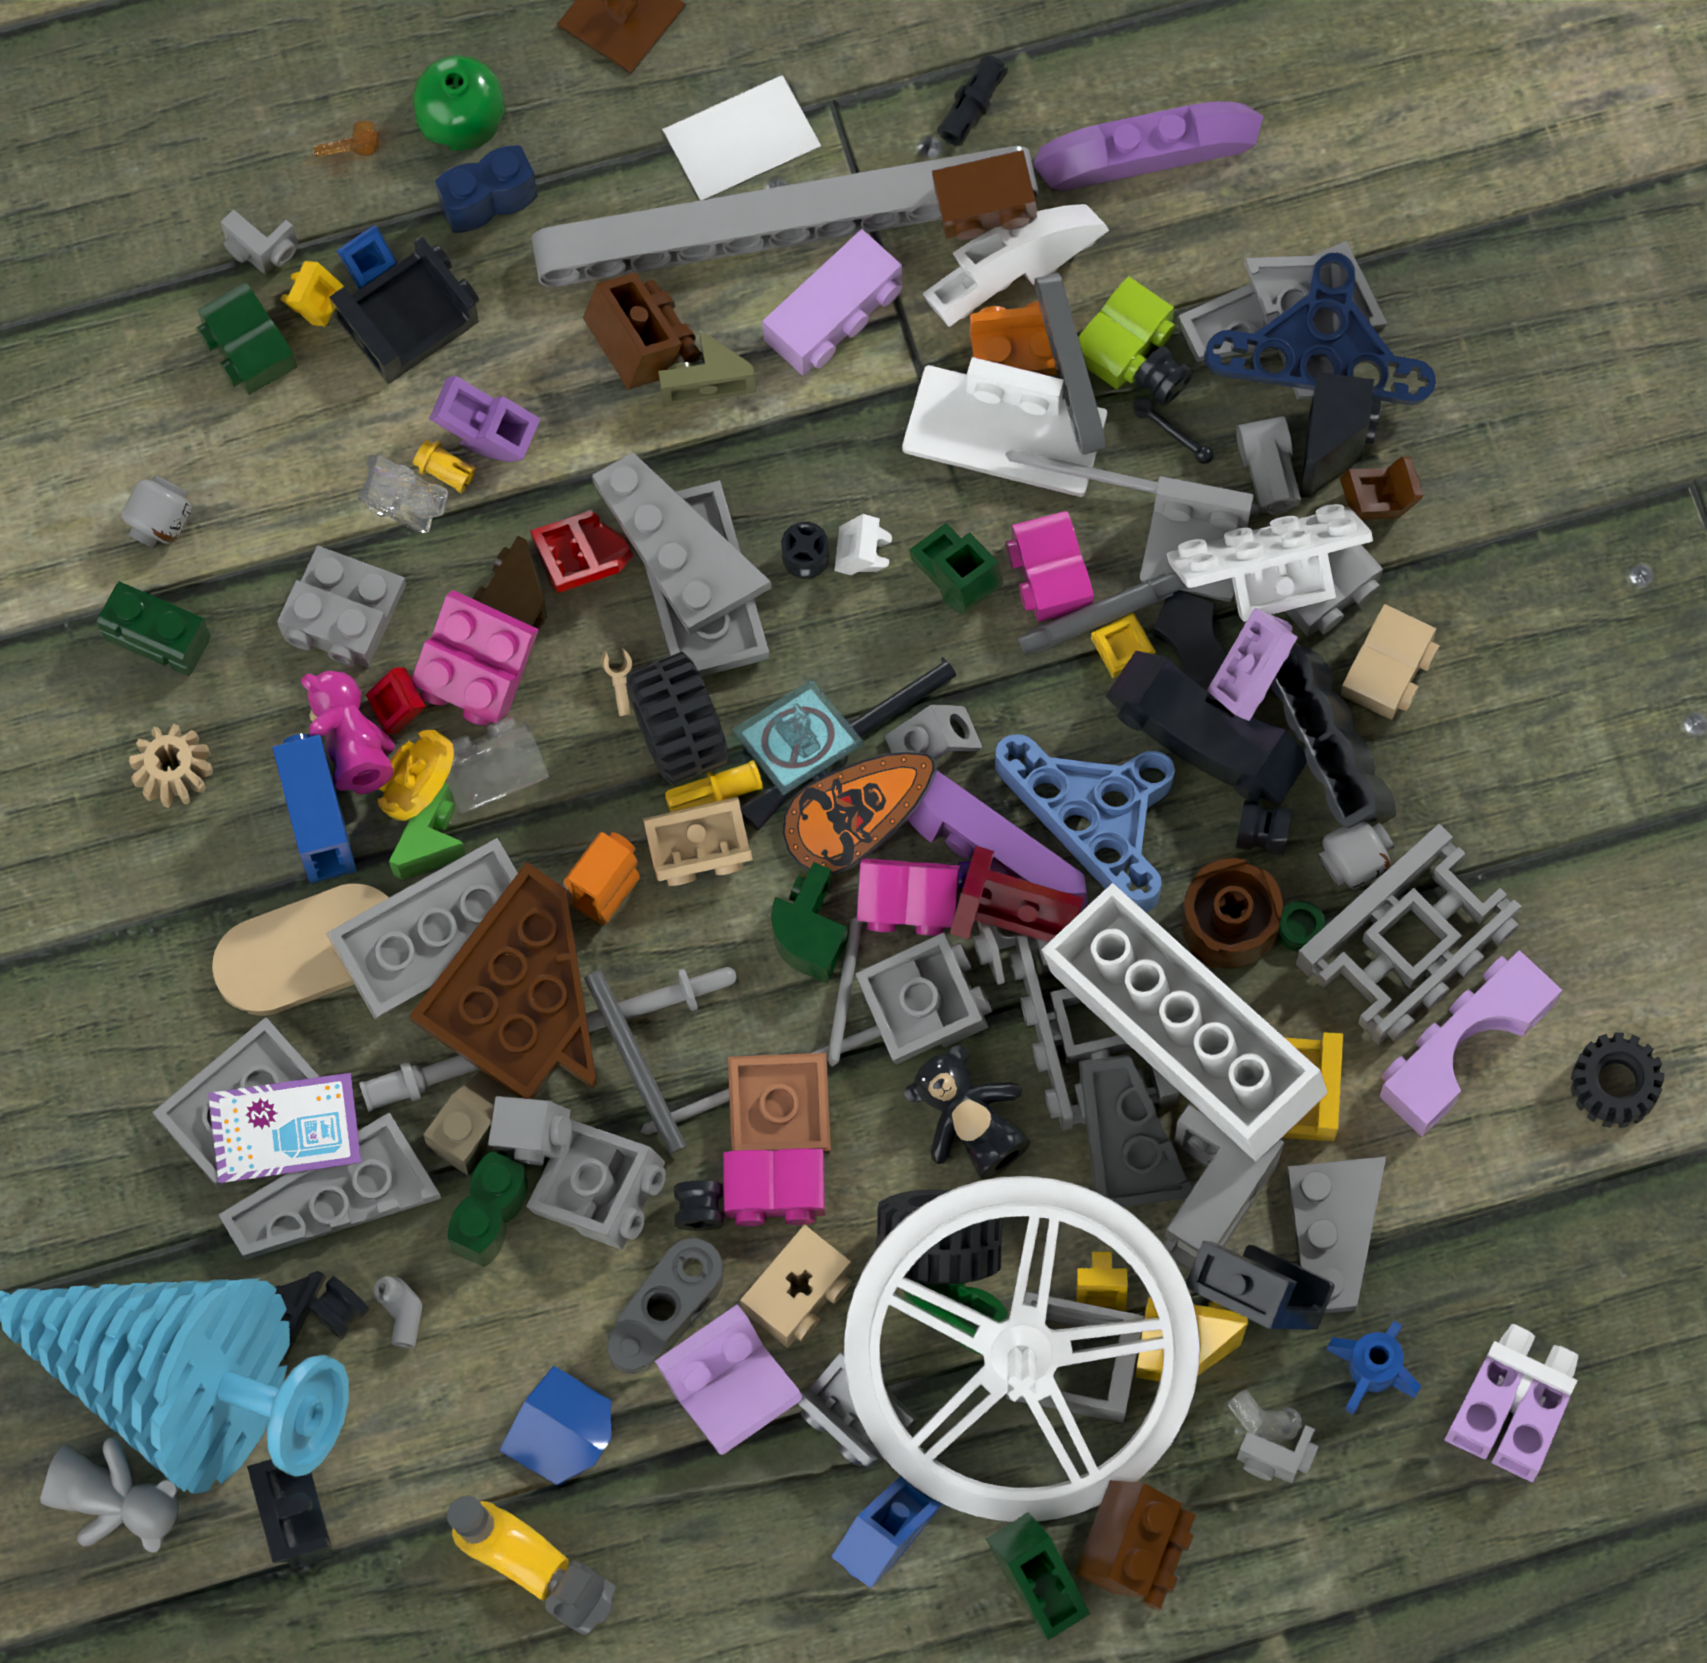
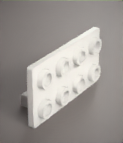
(993, 411)
(1274, 565)

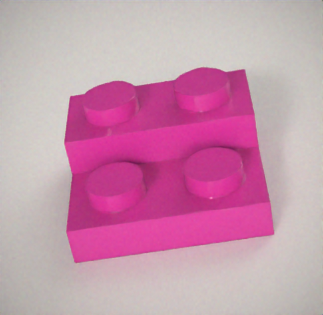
(474, 659)

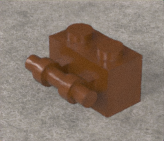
(984, 195)
(638, 329)
(1136, 1542)

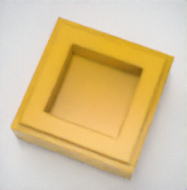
(1119, 641)

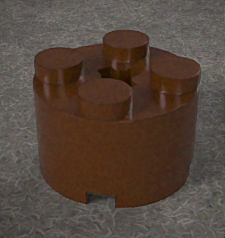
(1247, 892)

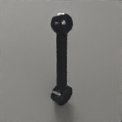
(1143, 408)

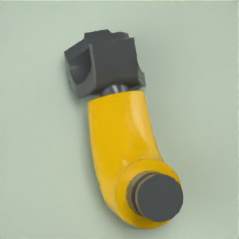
(522, 1554)

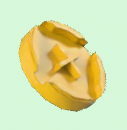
(417, 775)

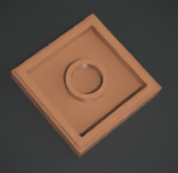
(779, 1102)

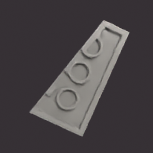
(1243, 312)
(681, 550)
(333, 1198)

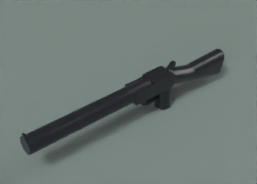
(763, 805)

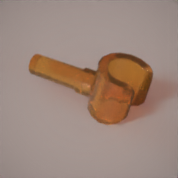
(363, 141)

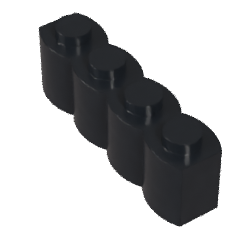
(1331, 747)

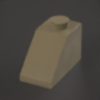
(464, 1123)

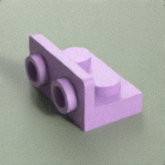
(1252, 663)

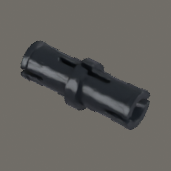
(972, 100)

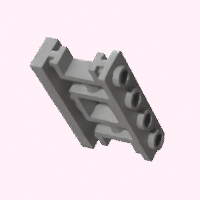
(1381, 907)
(1054, 1031)

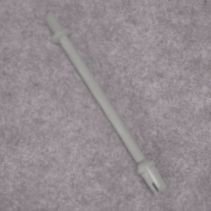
(414, 1080)

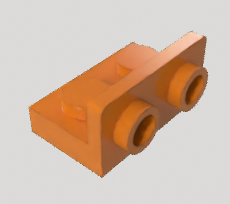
(1012, 338)

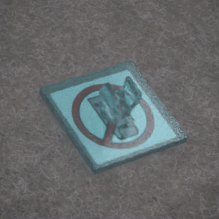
(797, 736)

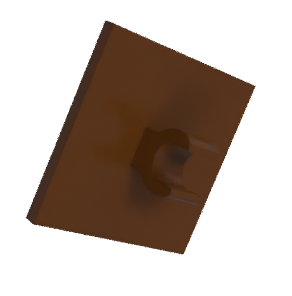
(621, 28)

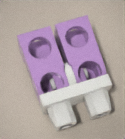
(1518, 1386)

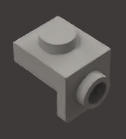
(249, 244)
(1269, 1459)

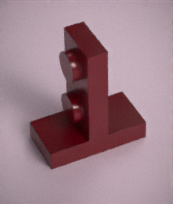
(1011, 903)

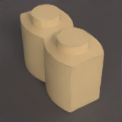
(1389, 662)

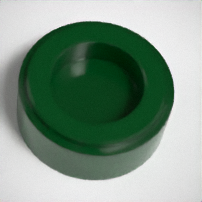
(1299, 924)

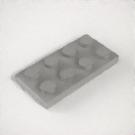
(731, 639)
(415, 934)

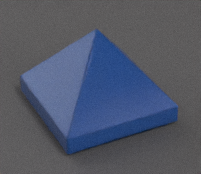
(366, 257)

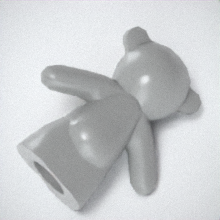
(110, 1492)

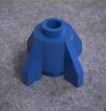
(1372, 1376)

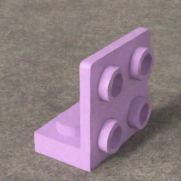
(728, 1380)

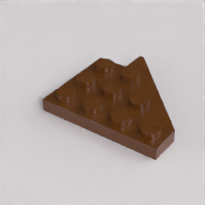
(515, 991)

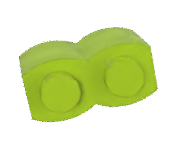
(1125, 332)

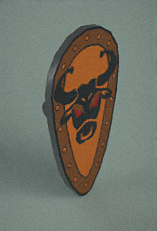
(855, 809)

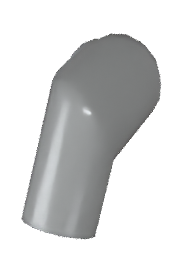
(403, 1306)

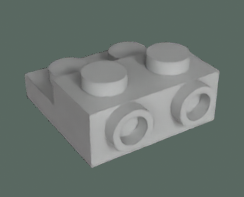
(340, 607)
(924, 998)
(599, 1185)

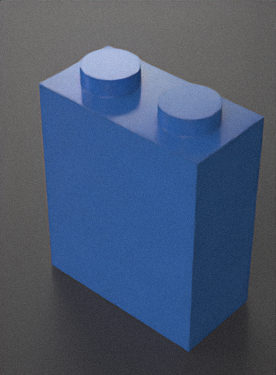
(314, 807)

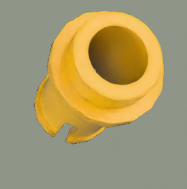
(444, 465)

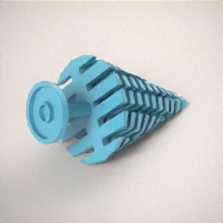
(186, 1372)

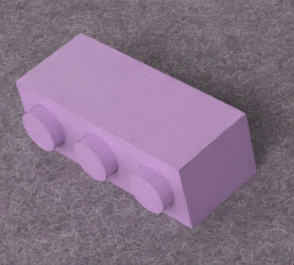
(833, 303)

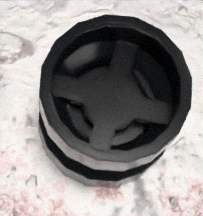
(1252, 828)

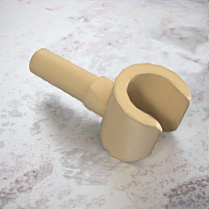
(619, 681)

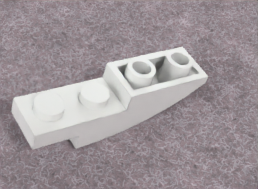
(1003, 255)

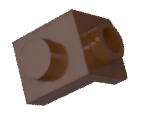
(1382, 491)

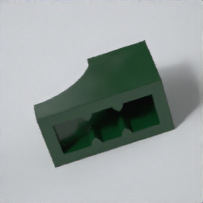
(1038, 1575)

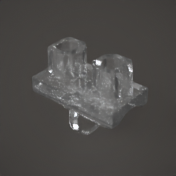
(401, 494)

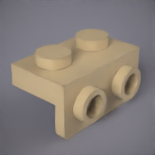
(697, 841)

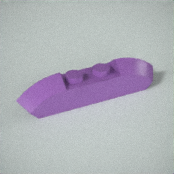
(1148, 144)
(970, 823)

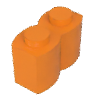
(603, 877)

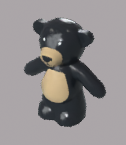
(965, 1109)

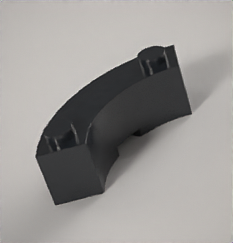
(1175, 713)

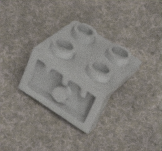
(1189, 513)

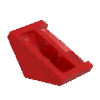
(579, 551)

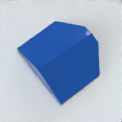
(560, 1428)

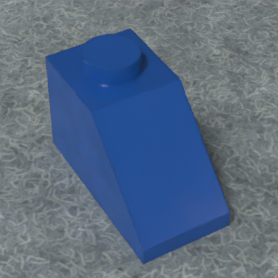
(885, 1531)

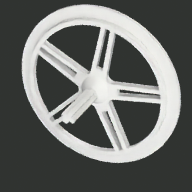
(1021, 1349)

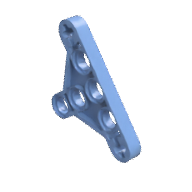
(1081, 794)

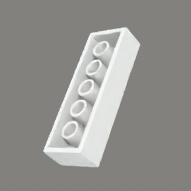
(1185, 1022)

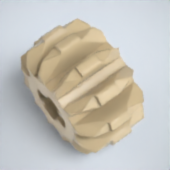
(170, 782)

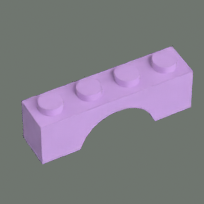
(1509, 1001)

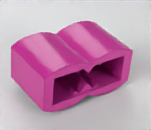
(1050, 566)
(907, 894)
(774, 1185)

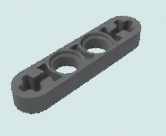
(1070, 363)

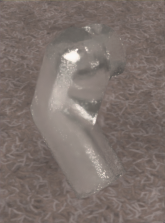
(1270, 1425)

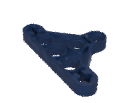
(1300, 340)

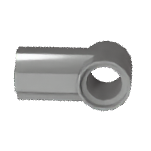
(1267, 452)

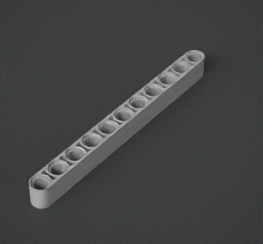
(745, 222)

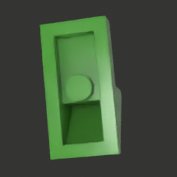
(421, 844)

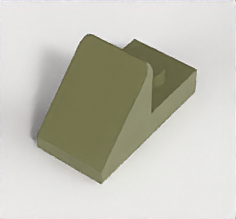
(719, 377)

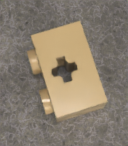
(802, 1260)

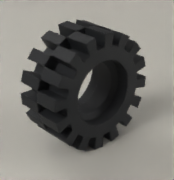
(1624, 1052)

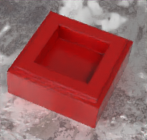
(395, 700)

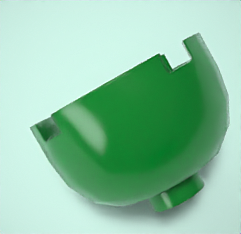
(458, 102)

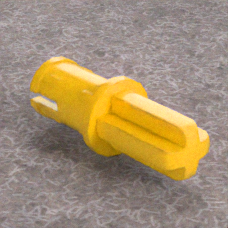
(715, 787)

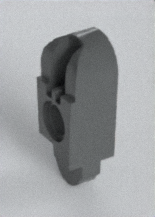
(641, 1340)

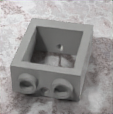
(1087, 1315)

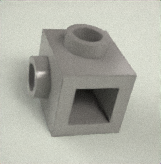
(530, 1129)

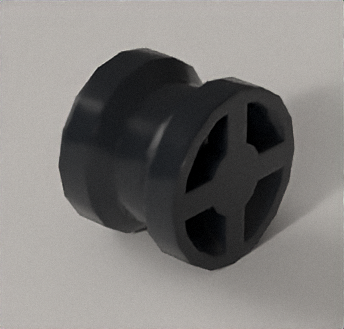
(1163, 375)
(809, 540)
(698, 1205)
(337, 1307)

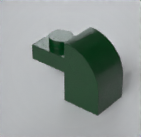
(957, 567)
(800, 934)

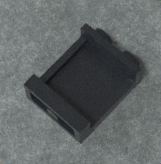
(407, 311)
(1260, 1286)

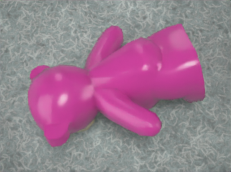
(351, 738)

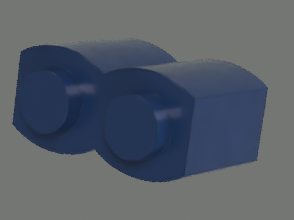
(478, 191)

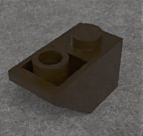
(515, 586)

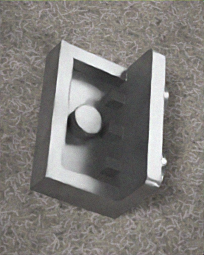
(831, 1408)

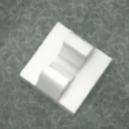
(858, 546)

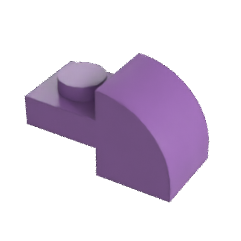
(484, 423)

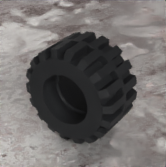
(677, 718)
(956, 1259)

